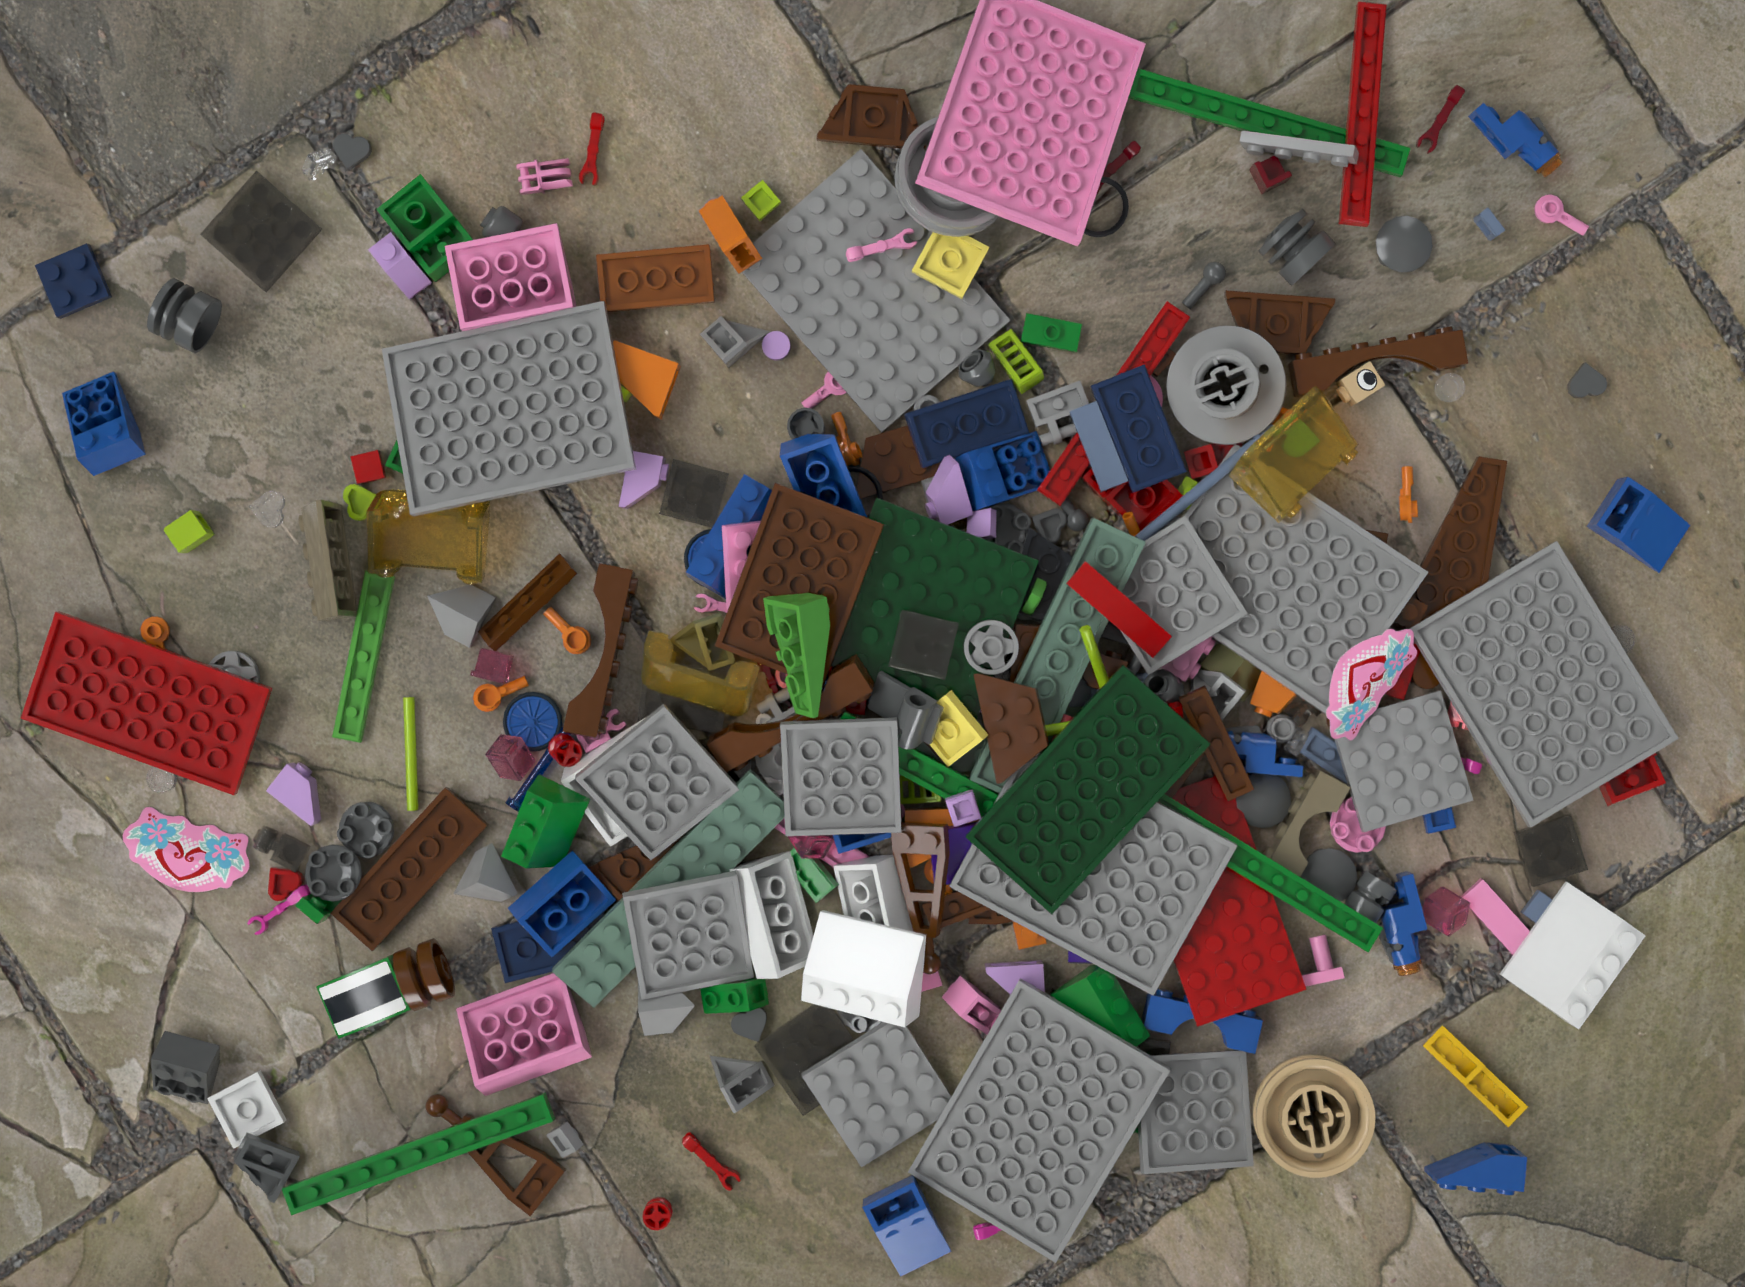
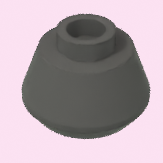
(977, 368)

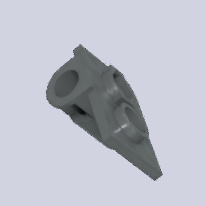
(915, 711)

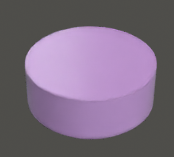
(776, 345)

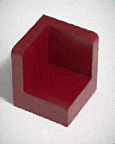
(1269, 174)

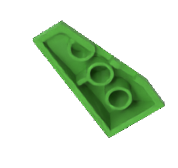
(802, 636)

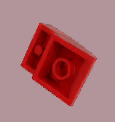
(1144, 504)
(1634, 781)

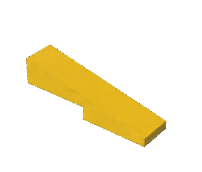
(1475, 1076)

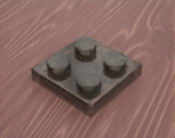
(694, 493)
(923, 644)
(1550, 850)

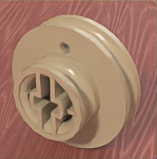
(1341, 1125)

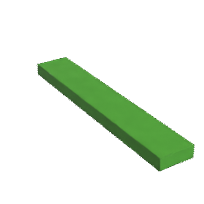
(363, 657)

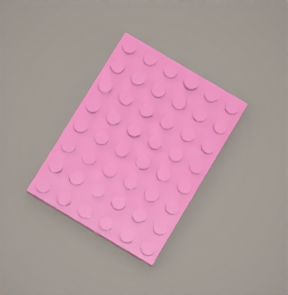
(1031, 115)

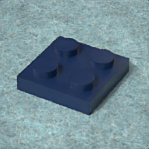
(73, 281)

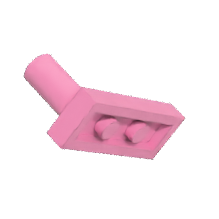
(1323, 962)

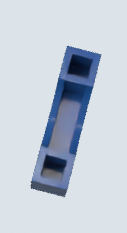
(1166, 1013)

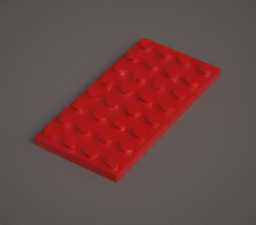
(146, 703)
(1238, 944)

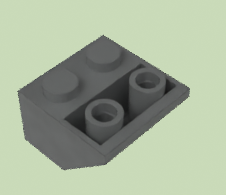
(185, 1067)

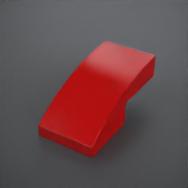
(1206, 459)

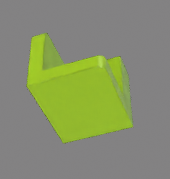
(188, 531)

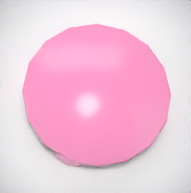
(1347, 830)

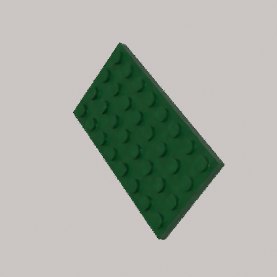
(1087, 789)

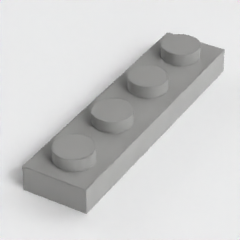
(1311, 150)

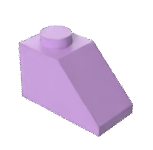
(400, 265)
(644, 480)
(948, 494)
(297, 791)
(1008, 973)

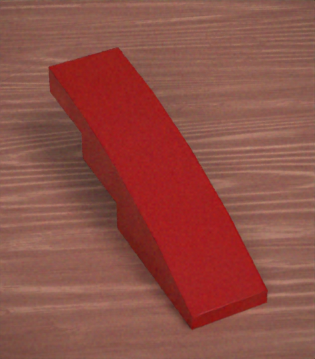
(1118, 609)

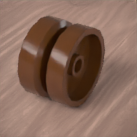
(423, 974)

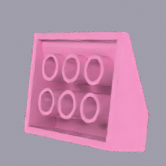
(509, 277)
(522, 1034)

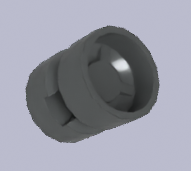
(805, 422)
(1370, 896)

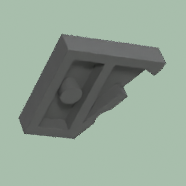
(266, 1163)

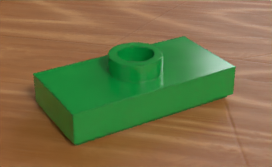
(1051, 333)
(813, 876)

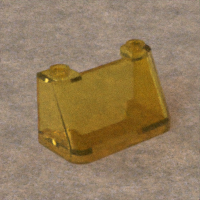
(1295, 455)
(433, 540)
(726, 695)

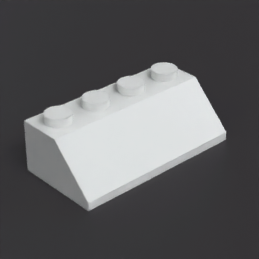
(873, 891)
(774, 915)

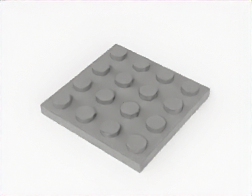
(1181, 592)
(1404, 763)
(841, 776)
(657, 782)
(688, 935)
(878, 1090)
(1198, 1115)

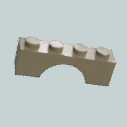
(1320, 795)

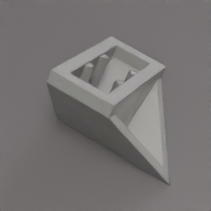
(732, 339)
(462, 612)
(1222, 689)
(486, 877)
(663, 1013)
(741, 1080)

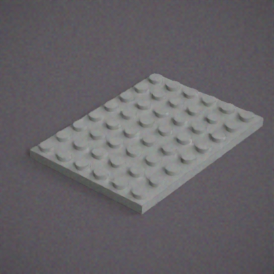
(872, 318)
(508, 409)
(1305, 583)
(1543, 684)
(1130, 907)
(1039, 1120)

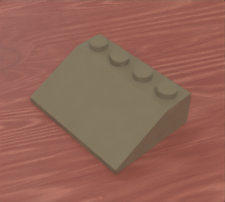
(328, 561)

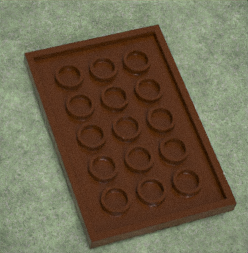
(799, 550)

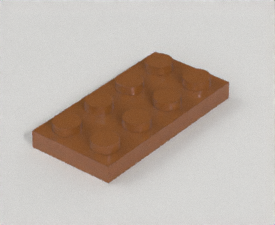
(656, 278)

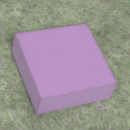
(982, 523)
(963, 808)

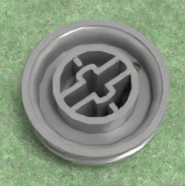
(930, 208)
(1239, 420)

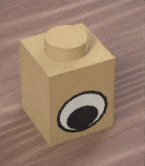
(1359, 384)

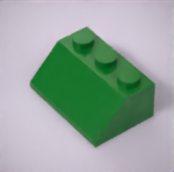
(545, 824)
(1101, 999)

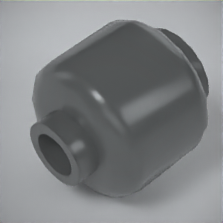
(500, 222)
(1165, 685)

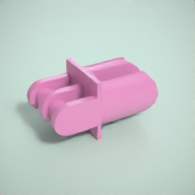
(543, 175)

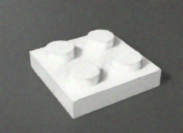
(246, 1108)

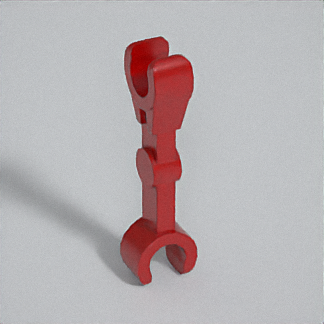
(590, 166)
(692, 1144)

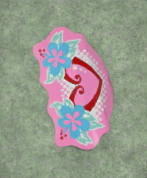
(1364, 677)
(186, 854)

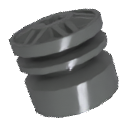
(1296, 246)
(184, 315)

